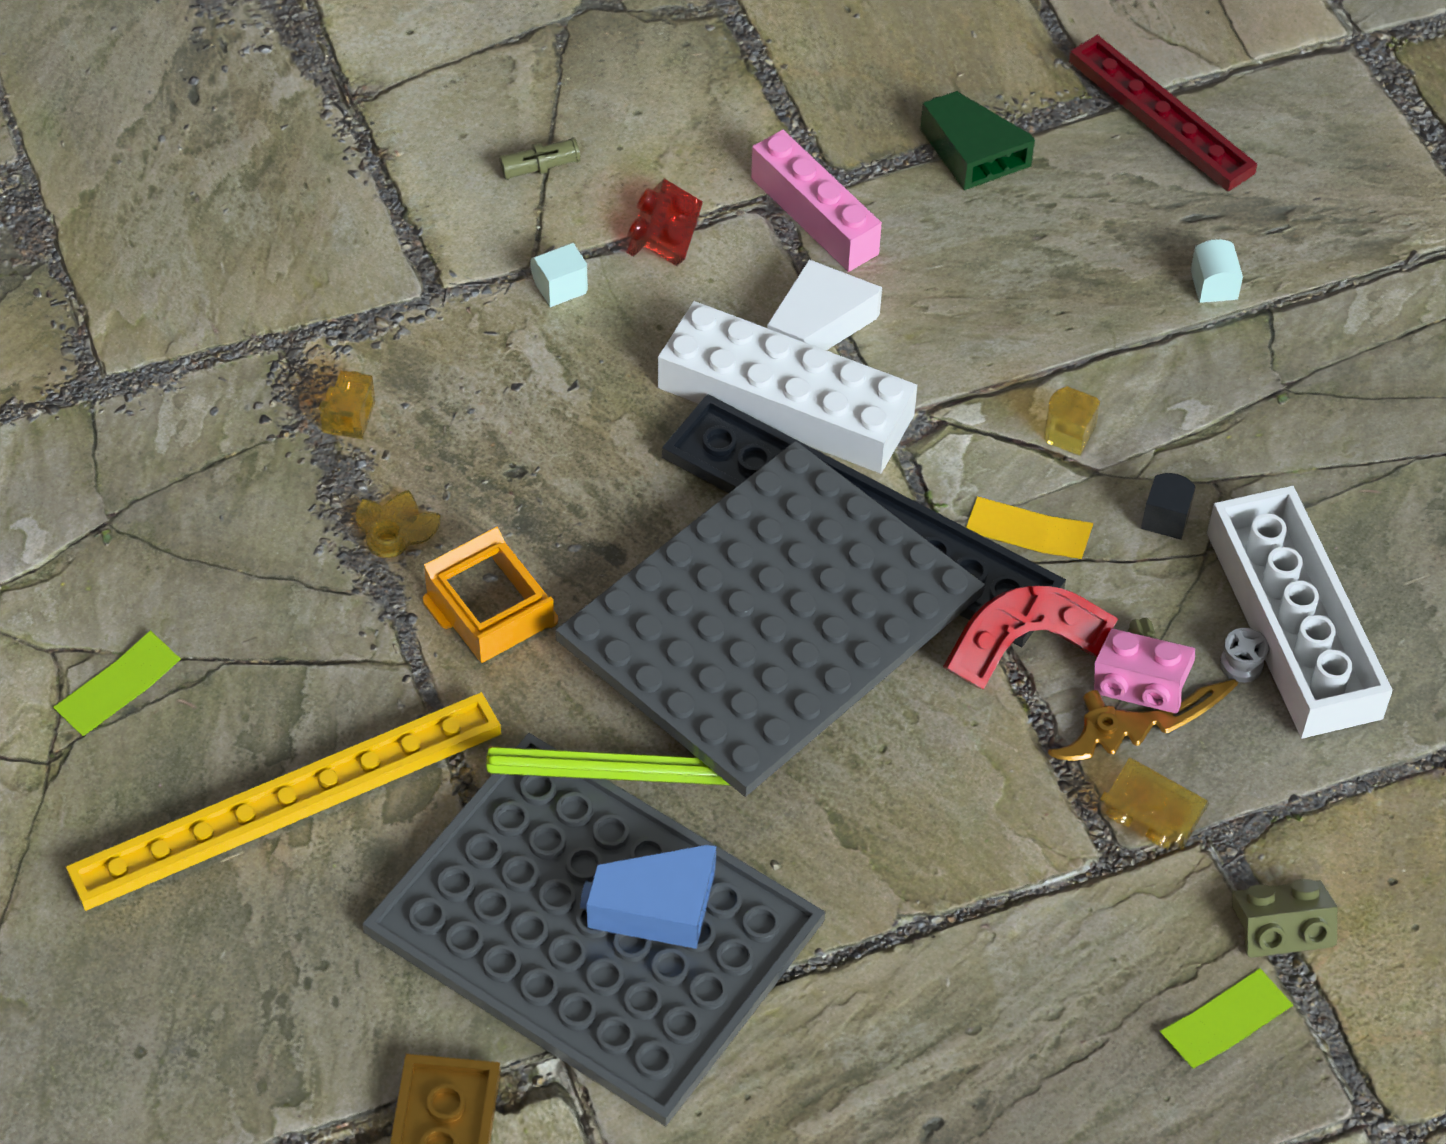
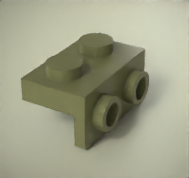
(1286, 917)

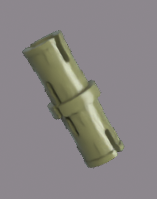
(539, 158)

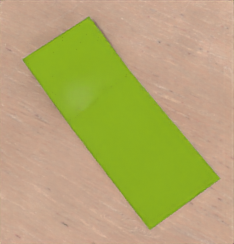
(117, 684)
(1227, 1019)

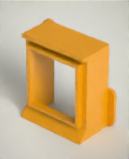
(503, 629)

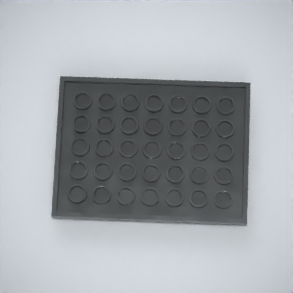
(769, 616)
(504, 927)

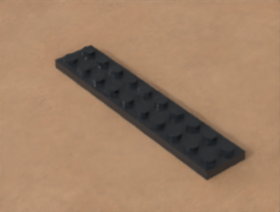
(731, 446)

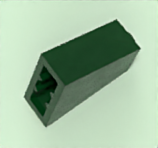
(974, 140)

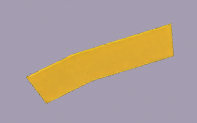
(1029, 529)

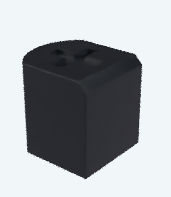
(1168, 505)

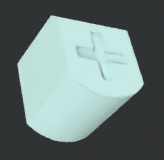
(1216, 271)
(560, 274)

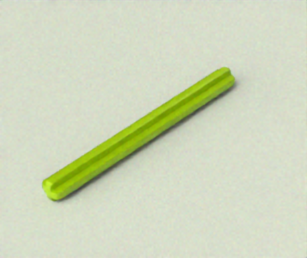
(600, 766)

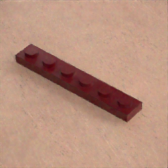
(1163, 113)

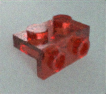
(665, 222)

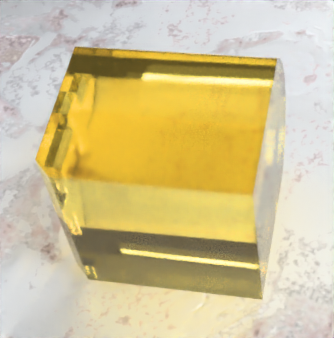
(1071, 419)

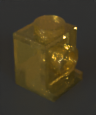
(348, 405)

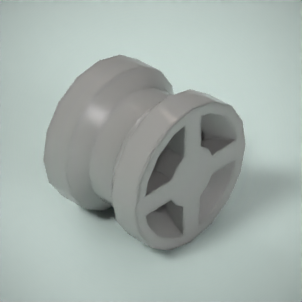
(1248, 645)

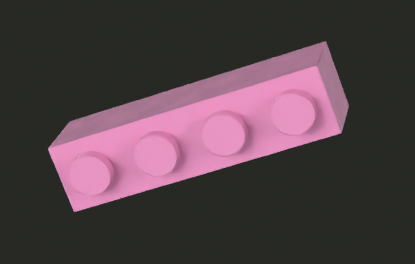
(816, 200)

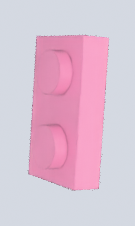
(1143, 670)

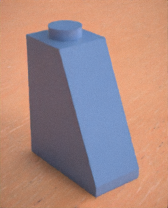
(653, 895)

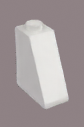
(826, 306)

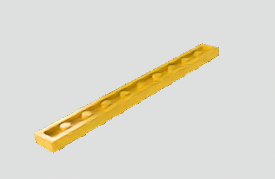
(282, 801)

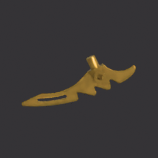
(1110, 726)

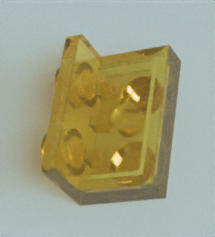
(1155, 804)

